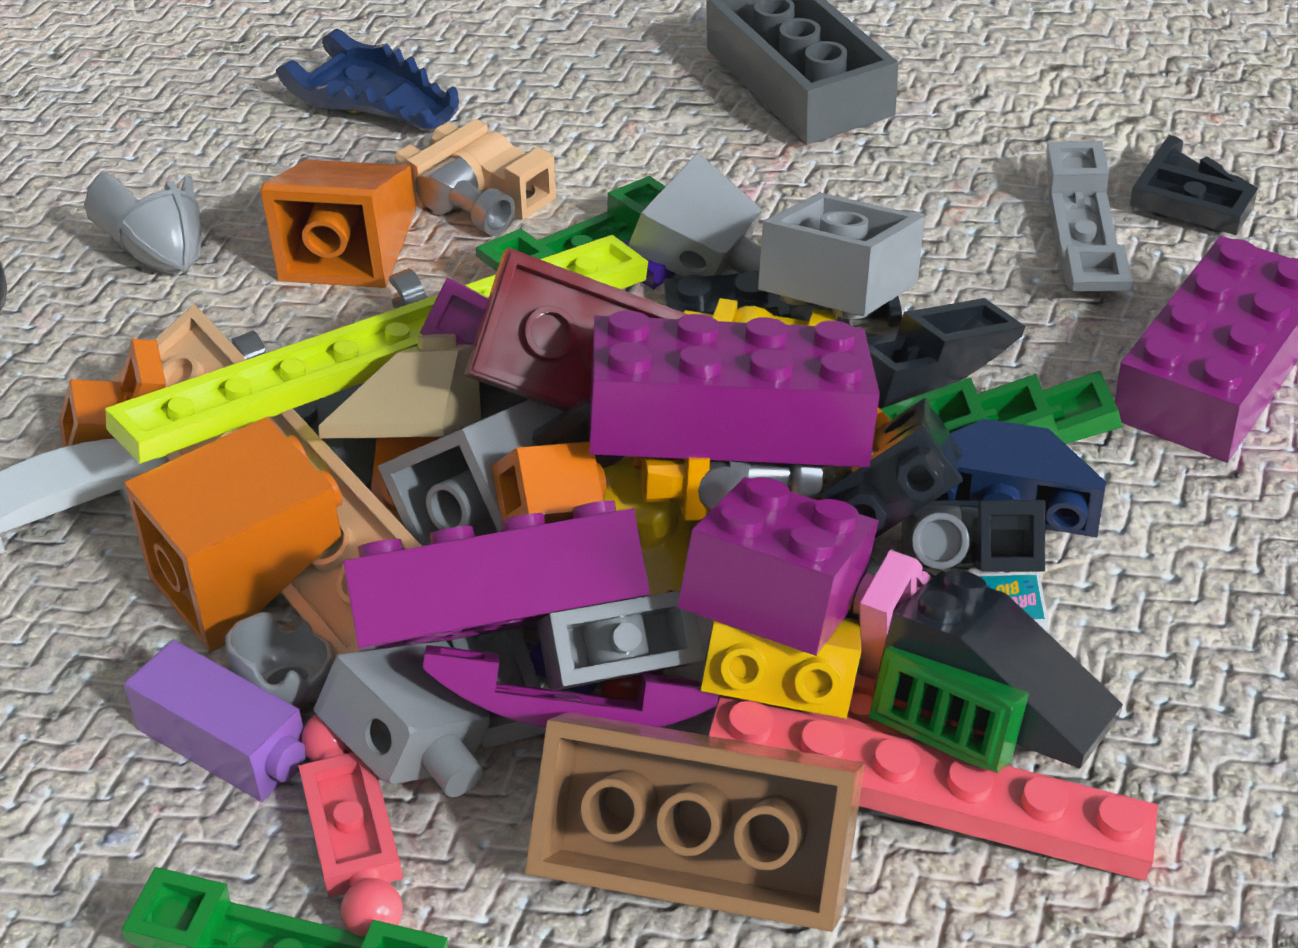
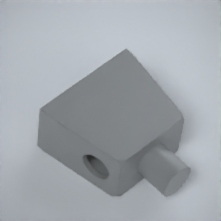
(699, 224)
(403, 718)

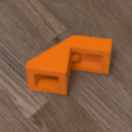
(85, 400)

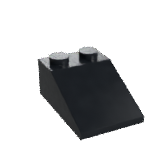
(990, 635)

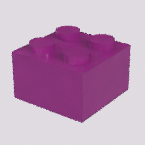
(777, 563)

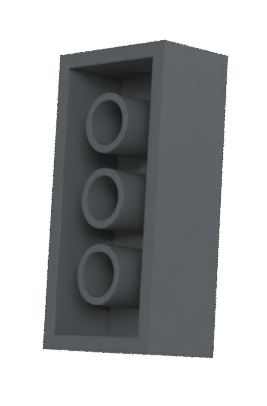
(804, 63)

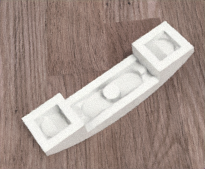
(65, 479)

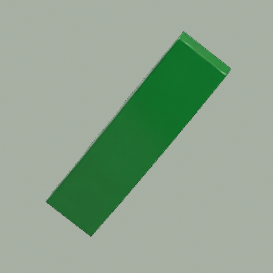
(1068, 409)

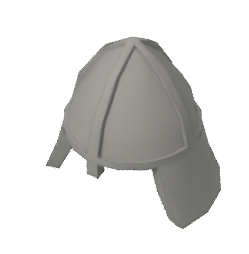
(156, 230)

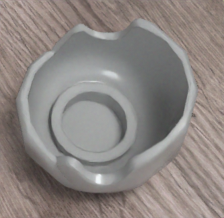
(280, 660)

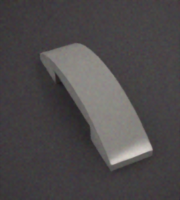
(1083, 218)

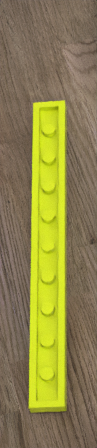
(314, 367)

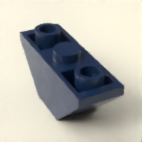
(1029, 464)

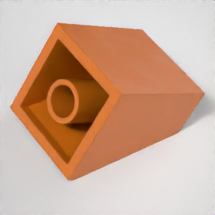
(338, 221)
(233, 525)

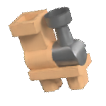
(479, 175)

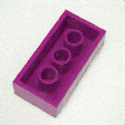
(1215, 351)
(732, 390)
(496, 579)

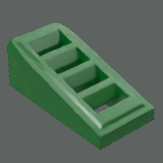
(1005, 702)

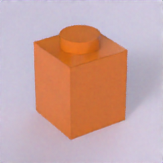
(548, 480)

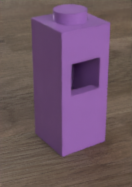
(217, 720)

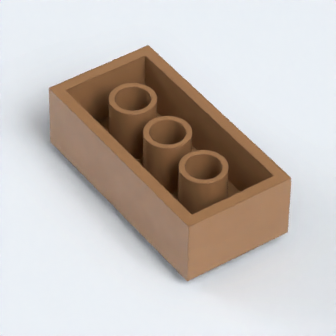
(695, 819)

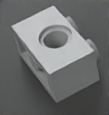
(618, 640)

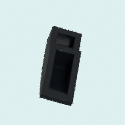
(939, 347)

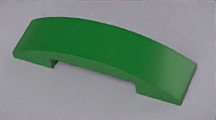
(620, 220)
(198, 913)

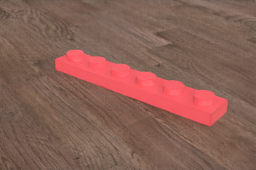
(945, 792)

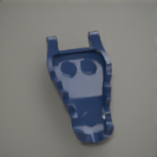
(372, 82)

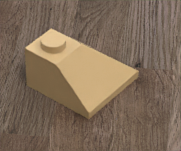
(411, 395)

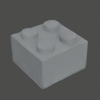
(840, 254)

